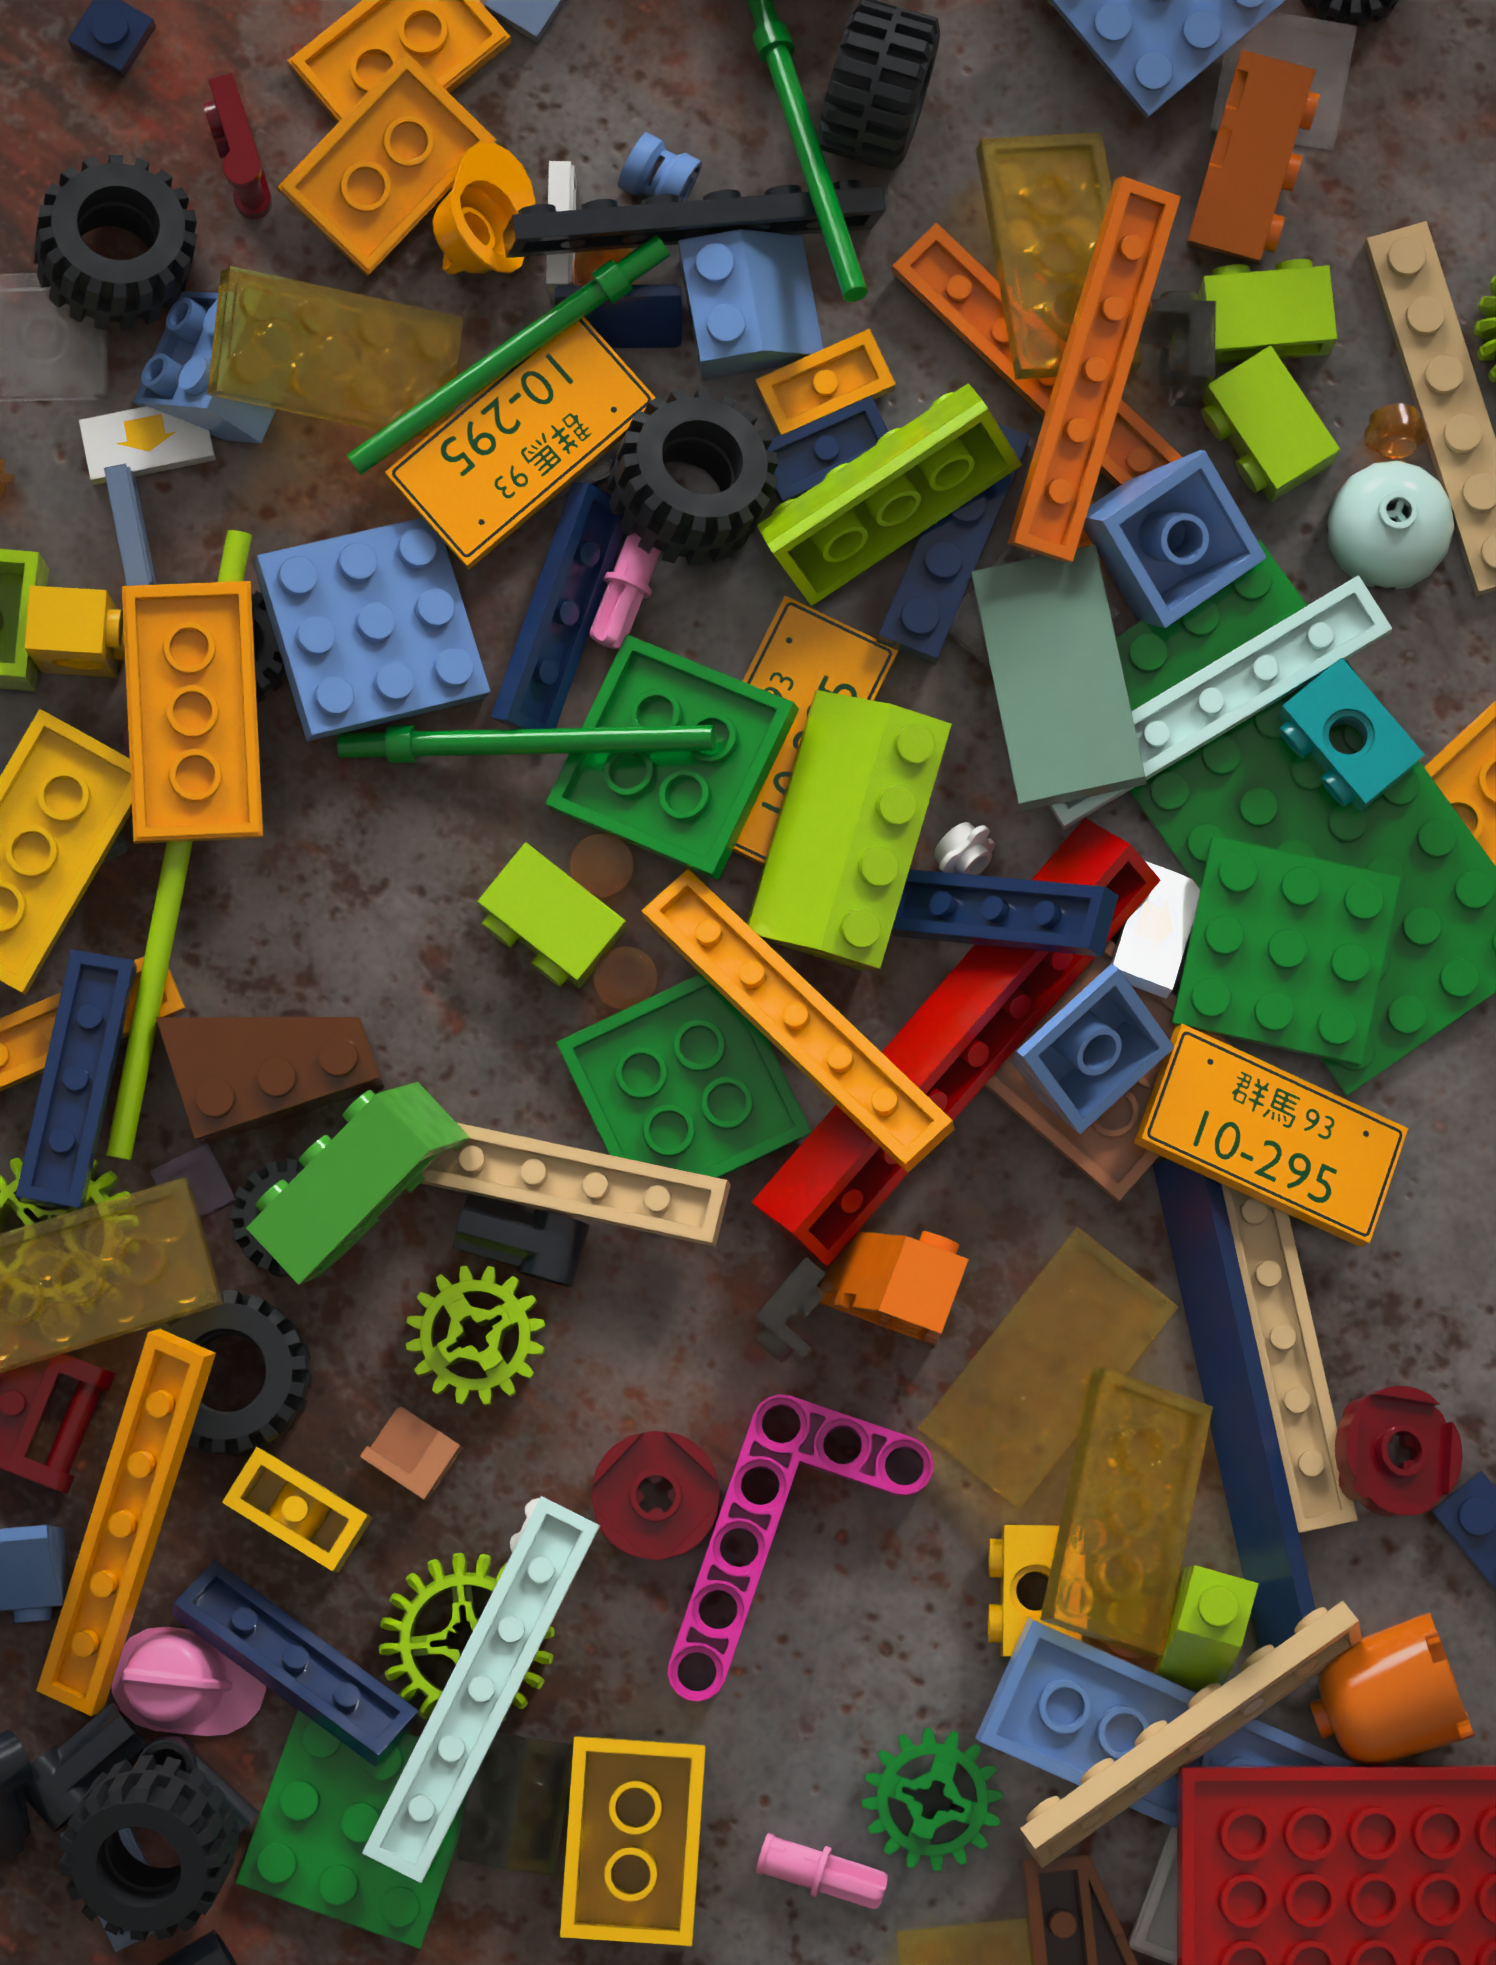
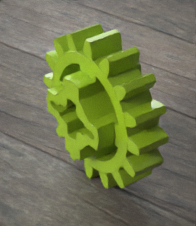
(440, 1357)

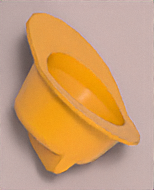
(476, 211)

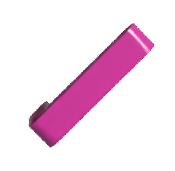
(763, 1520)

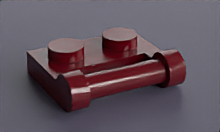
(237, 145)
(23, 1405)

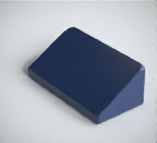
(641, 319)

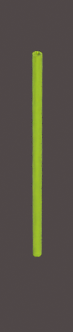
(160, 939)

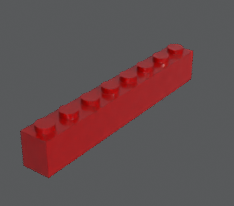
(948, 1052)

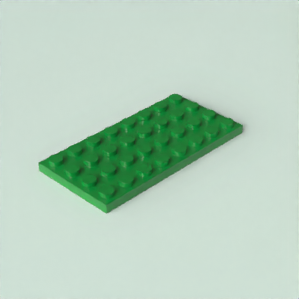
(1266, 795)

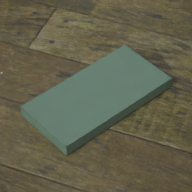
(1058, 679)

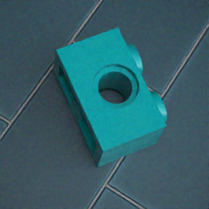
(1344, 699)

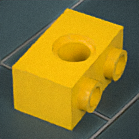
(74, 631)
(297, 1510)
(1017, 1553)

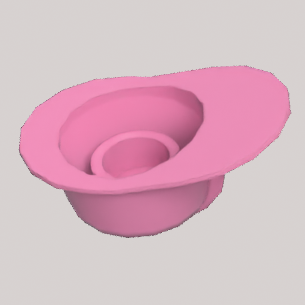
(183, 1685)

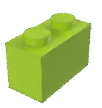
(1272, 307)
(1268, 425)
(550, 917)

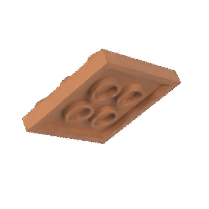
(1107, 1146)

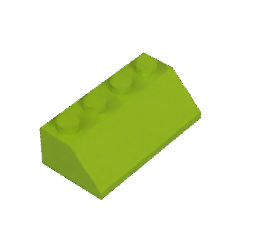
(889, 494)
(848, 829)

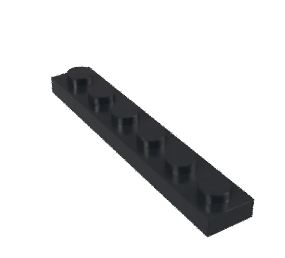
(607, 226)

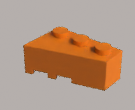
(1254, 157)
(896, 1282)

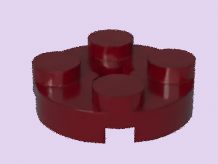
(1363, 1455)
(618, 1495)

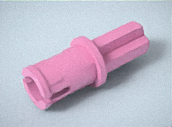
(624, 593)
(822, 1872)

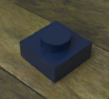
(112, 34)

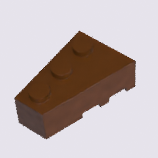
(264, 1069)
(1071, 1914)

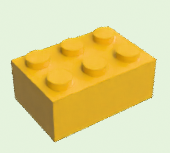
(633, 1841)

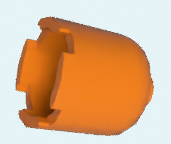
(1391, 1695)

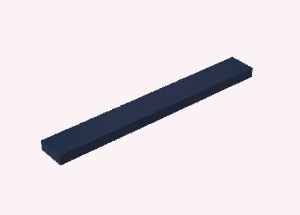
(1238, 1393)

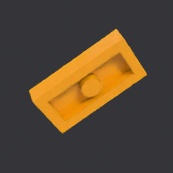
(825, 382)

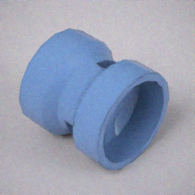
(658, 171)

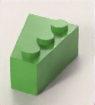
(353, 1178)

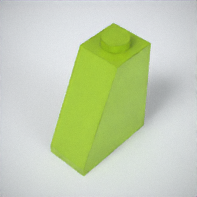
(1205, 1627)

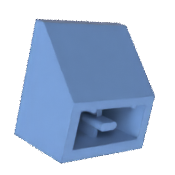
(180, 371)

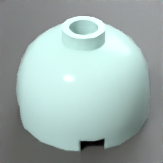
(1385, 550)

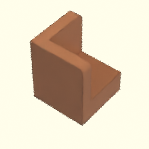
(413, 1453)

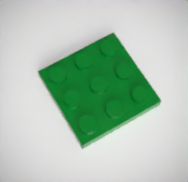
(679, 801)
(1286, 950)
(684, 1083)
(318, 1826)

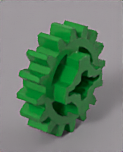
(923, 1828)

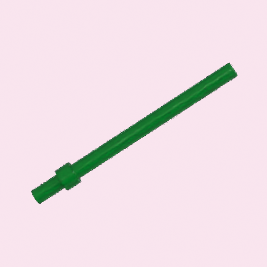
(775, 49)
(609, 283)
(406, 744)

